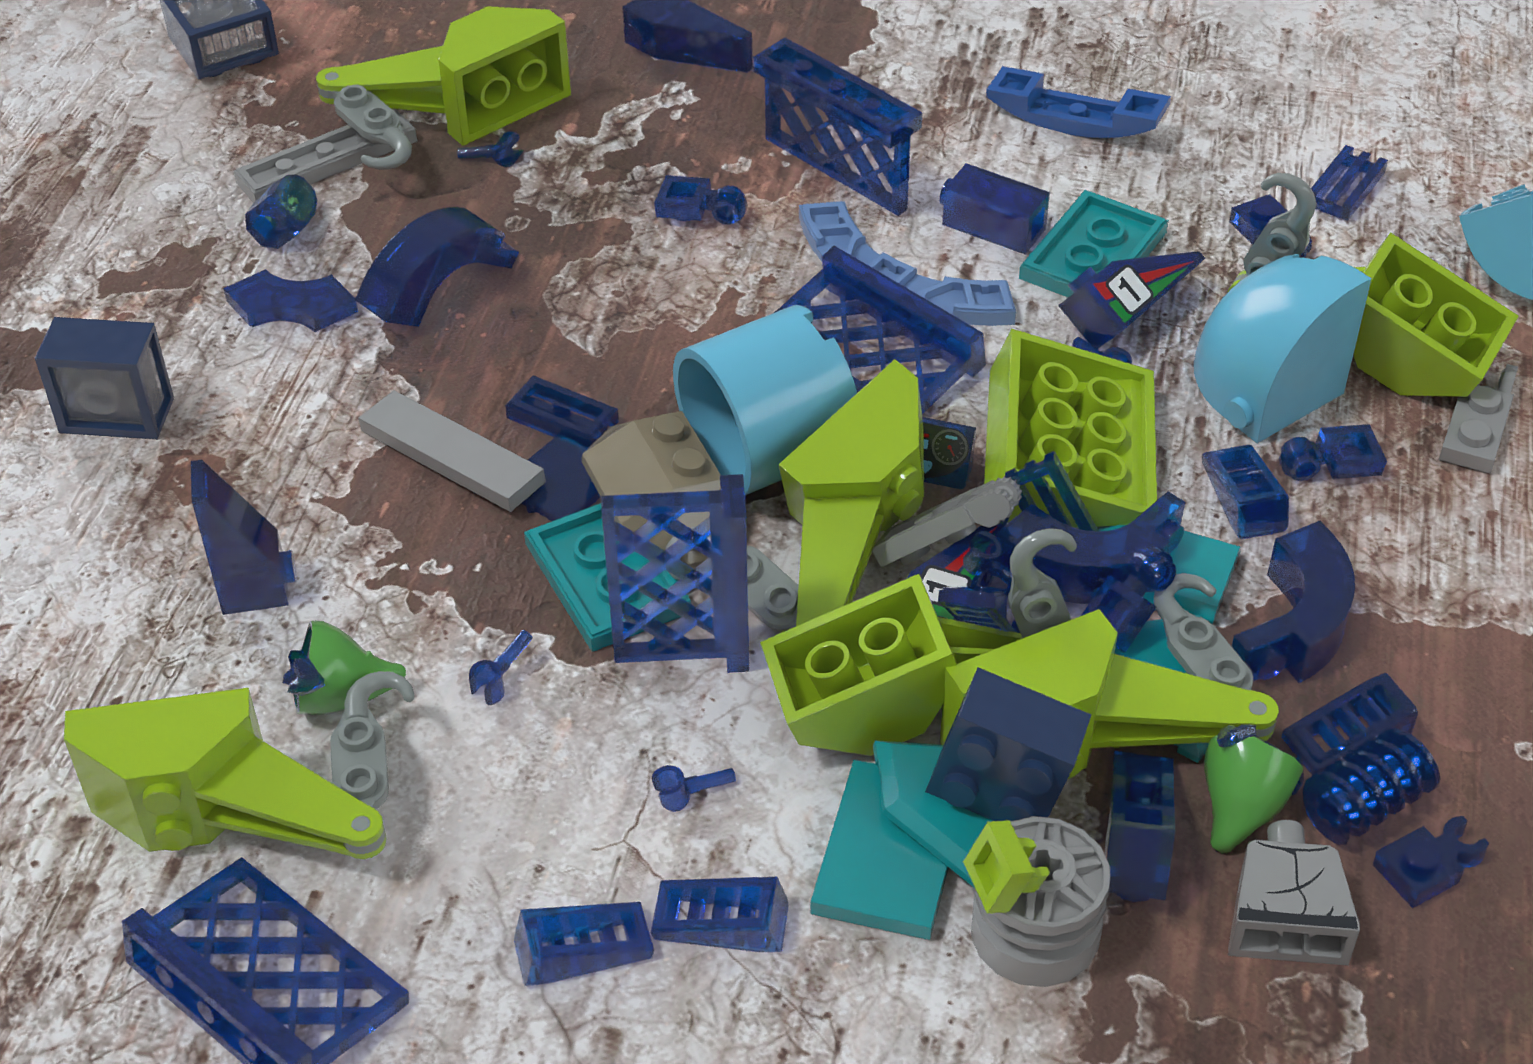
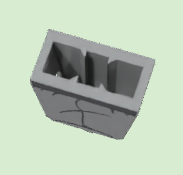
(1293, 901)

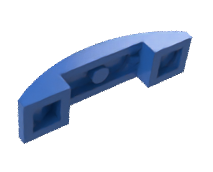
(1078, 115)

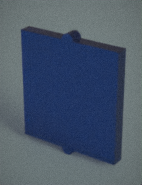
(567, 481)

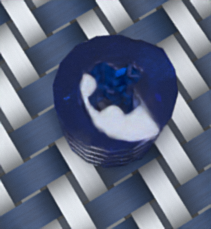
(1369, 785)

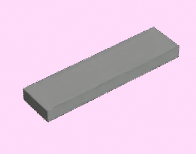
(314, 158)
(452, 450)

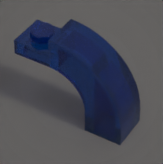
(423, 256)
(1097, 552)
(1320, 585)

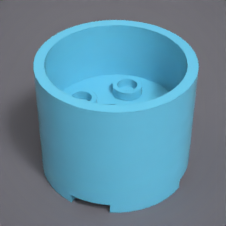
(761, 392)

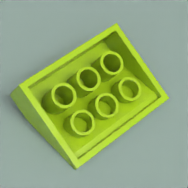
(1084, 409)

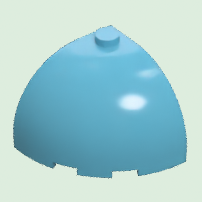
(1504, 238)
(1281, 342)

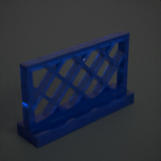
(846, 103)
(901, 314)
(725, 563)
(216, 997)

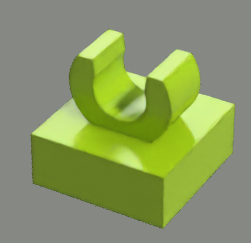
(1002, 867)

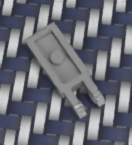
(1479, 424)
(948, 520)

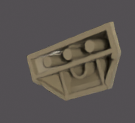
(653, 457)

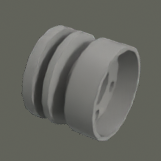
(1057, 928)

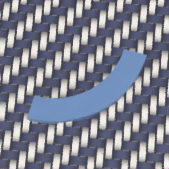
(969, 300)

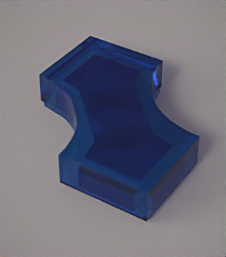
(271, 298)

